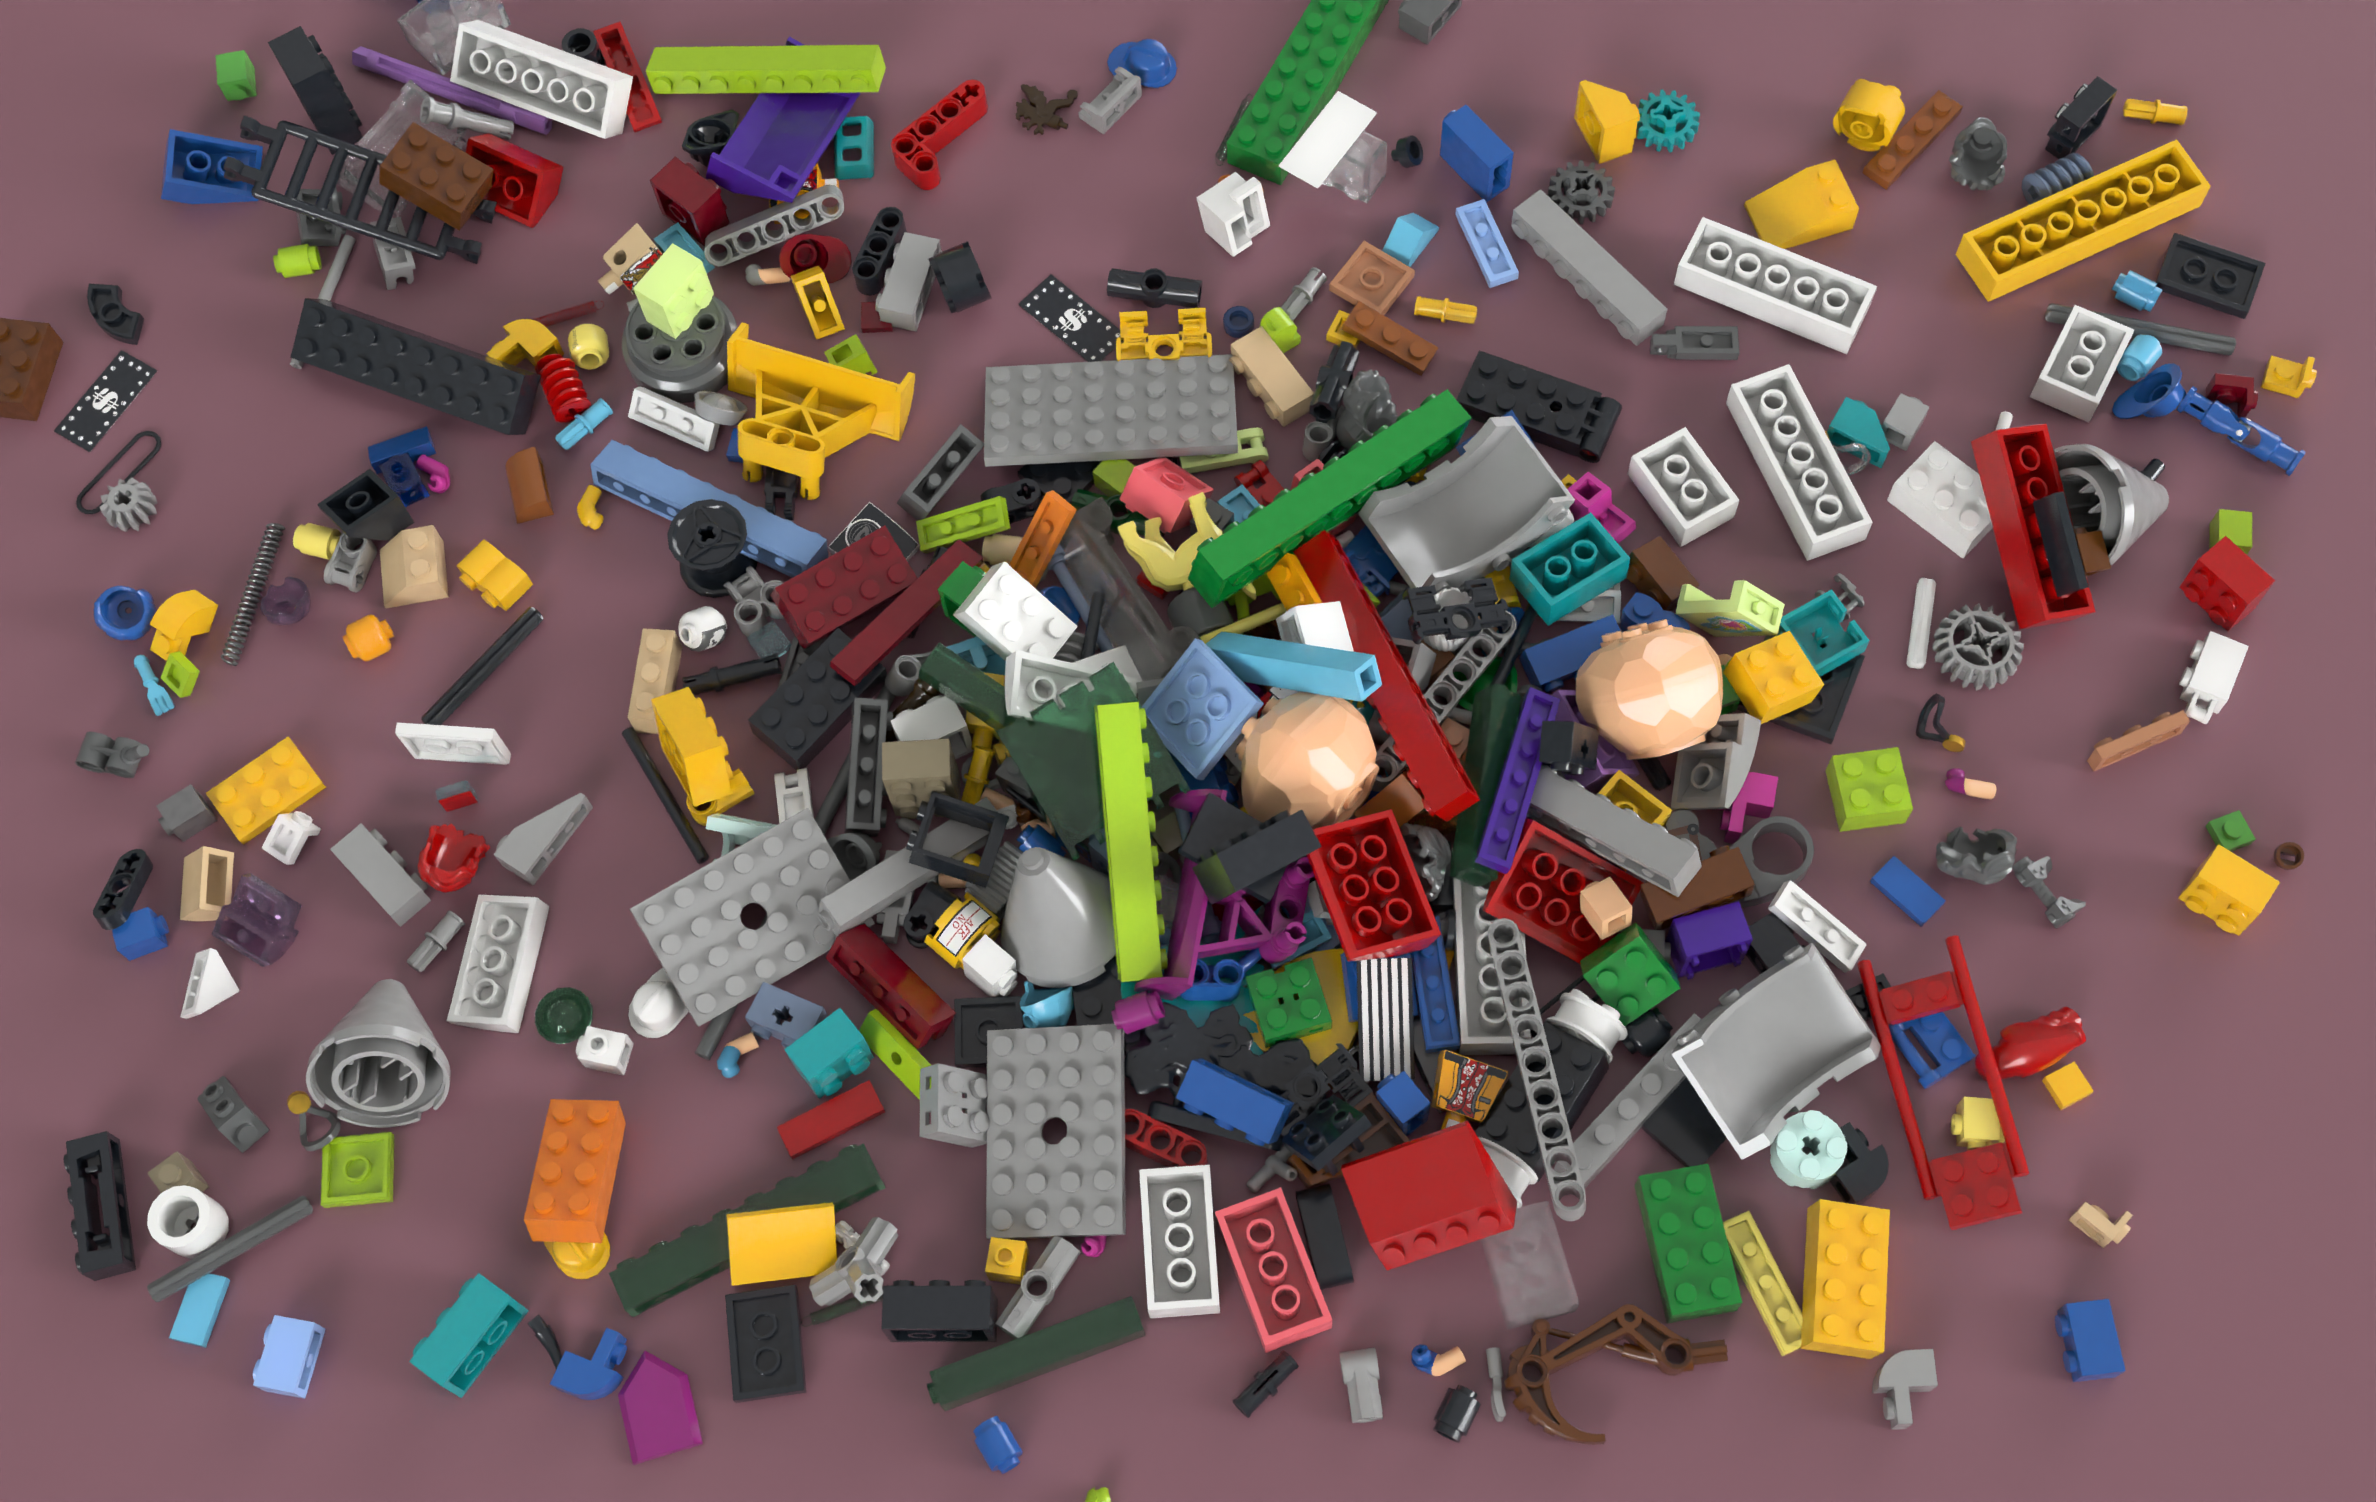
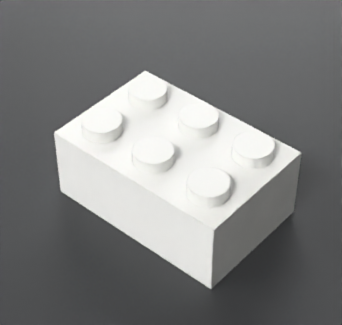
(2082, 363)
(1683, 487)
(1944, 499)
(1014, 615)

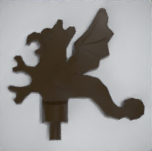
(1042, 113)

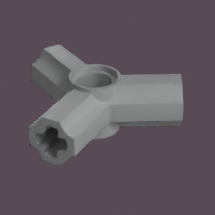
(857, 1267)

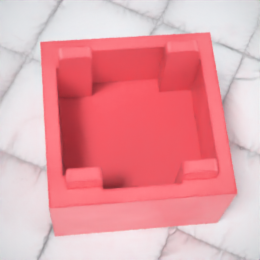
(1163, 492)

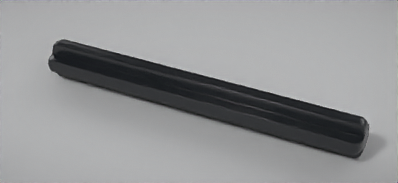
(483, 667)

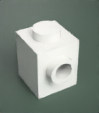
(604, 1050)

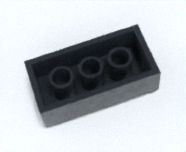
(317, 85)
(812, 705)

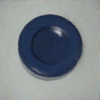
(1238, 321)

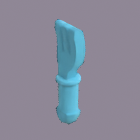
(157, 695)

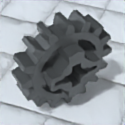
(1581, 191)

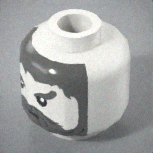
(702, 628)

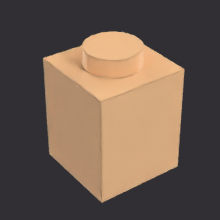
(1605, 907)

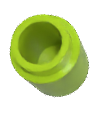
(297, 260)

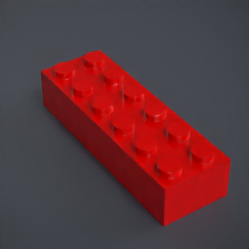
(2014, 472)

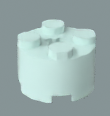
(1819, 1134)

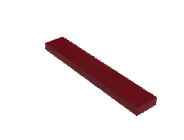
(901, 616)

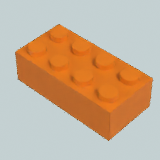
(575, 1171)

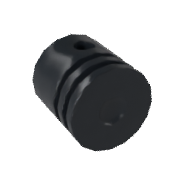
(583, 44)

